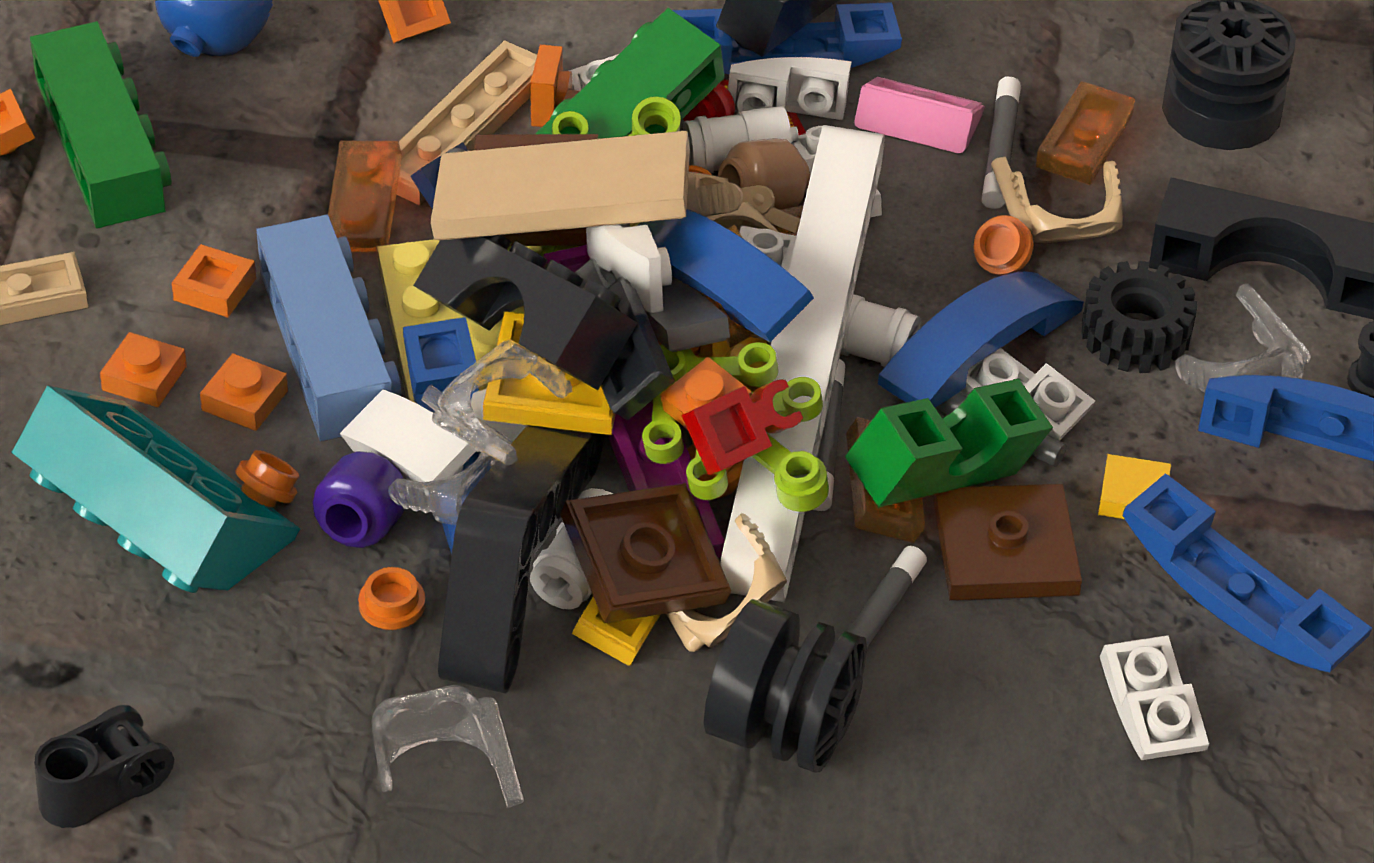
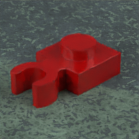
(737, 425)

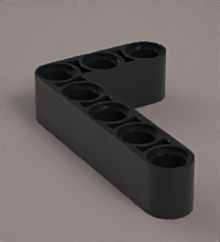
(494, 550)

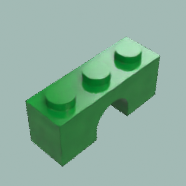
(917, 453)

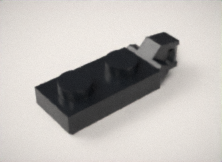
(641, 366)

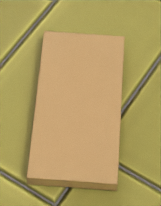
(561, 186)

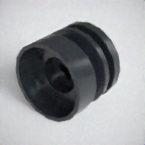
(1228, 73)
(771, 680)

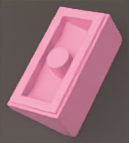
(917, 114)

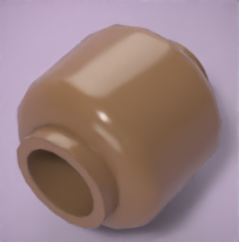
(768, 164)

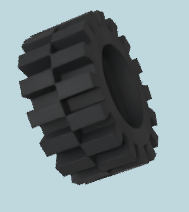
(1132, 339)

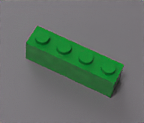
(663, 61)
(100, 124)

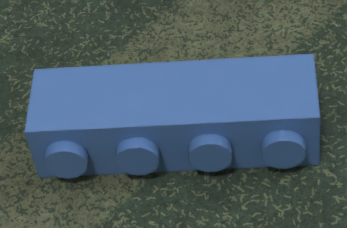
(324, 321)

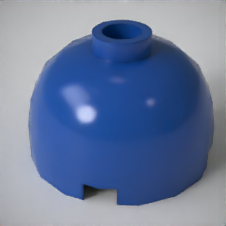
(212, 25)

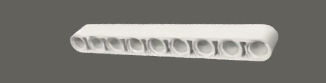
(810, 346)

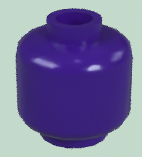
(355, 500)

